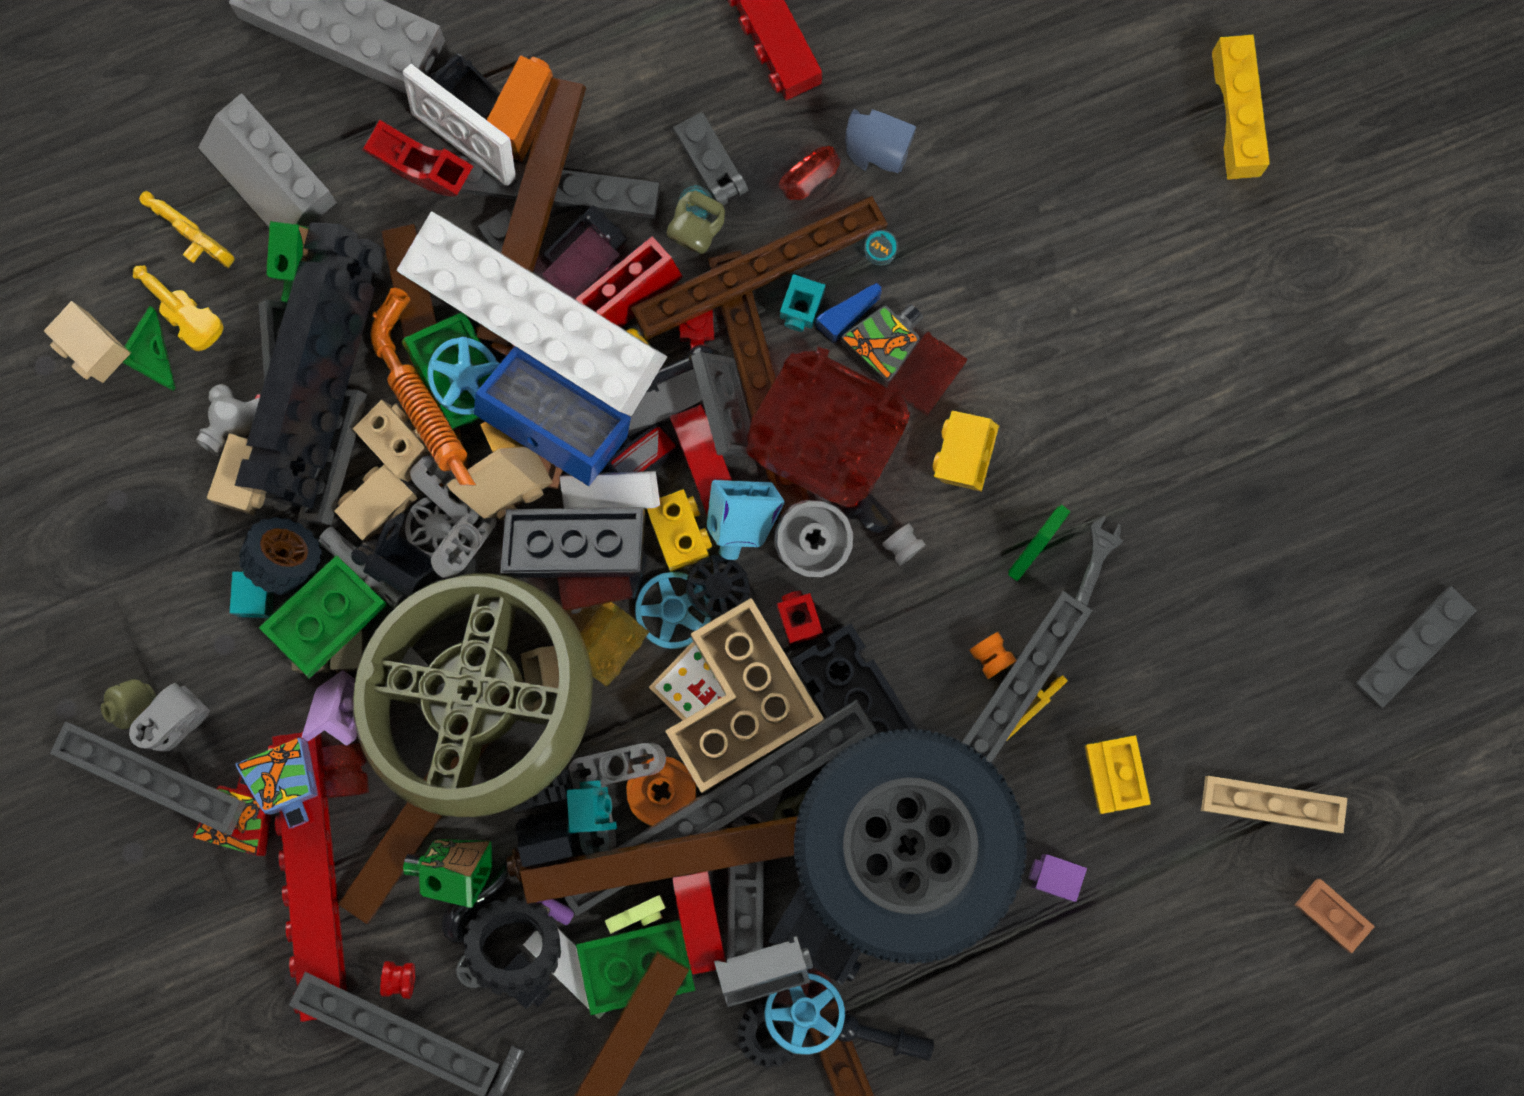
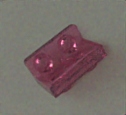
(582, 264)

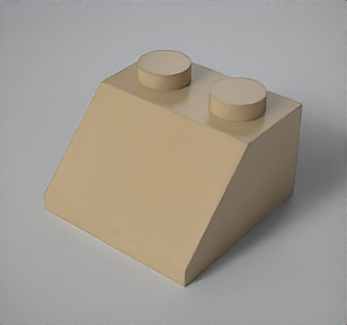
(503, 482)

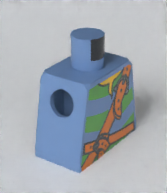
(282, 780)

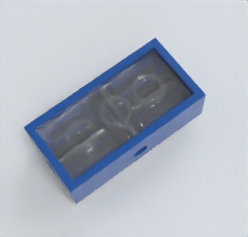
(551, 416)

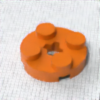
(641, 796)

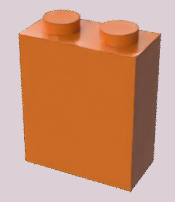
(522, 103)

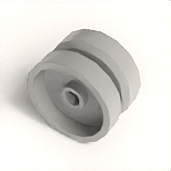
(833, 541)

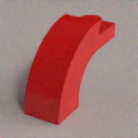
(426, 167)
(699, 451)
(699, 921)

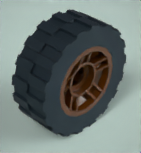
(279, 555)

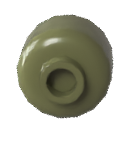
(126, 702)

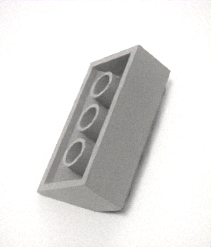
(263, 167)

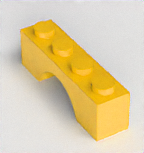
(1245, 127)

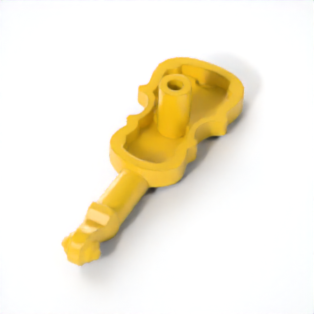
(200, 241)
(197, 326)

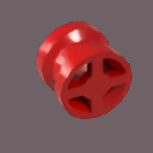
(397, 979)

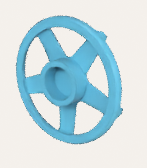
(462, 375)
(672, 610)
(806, 1015)

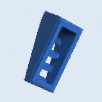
(842, 317)

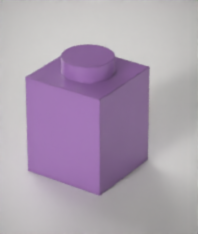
(1057, 877)

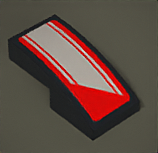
(645, 452)

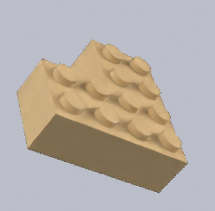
(761, 703)

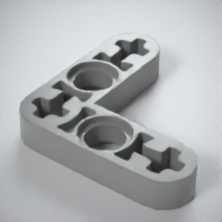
(459, 512)
(600, 770)

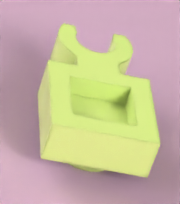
(646, 912)

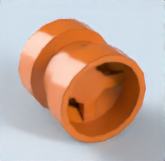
(992, 655)

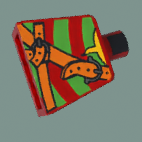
(252, 827)

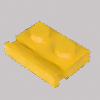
(1117, 774)

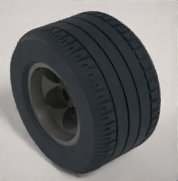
(982, 843)

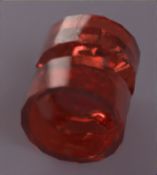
(343, 771)

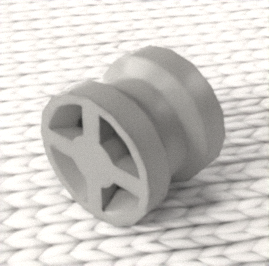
(904, 544)

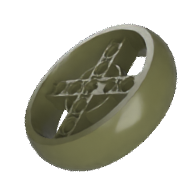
(384, 678)

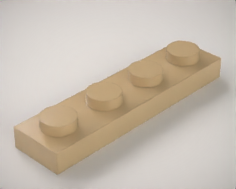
(1274, 804)

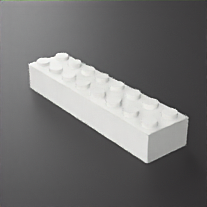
(531, 314)

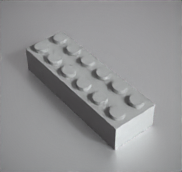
(355, 33)

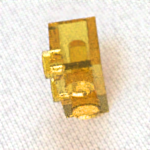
(611, 641)

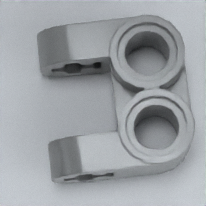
(170, 716)

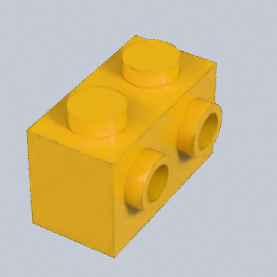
(965, 450)
(678, 531)

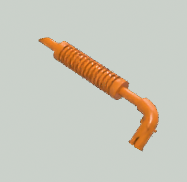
(413, 393)

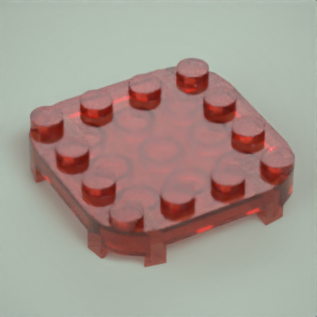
(827, 427)

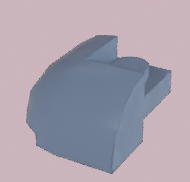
(878, 140)

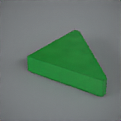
(149, 351)
(1038, 542)

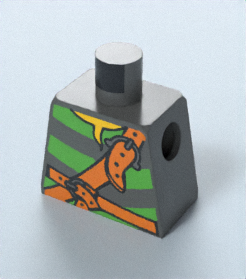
(883, 341)

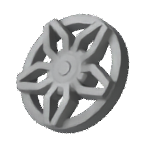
(435, 526)

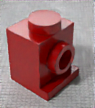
(805, 631)

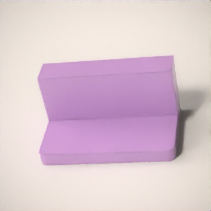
(333, 710)

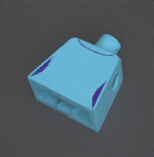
(741, 514)

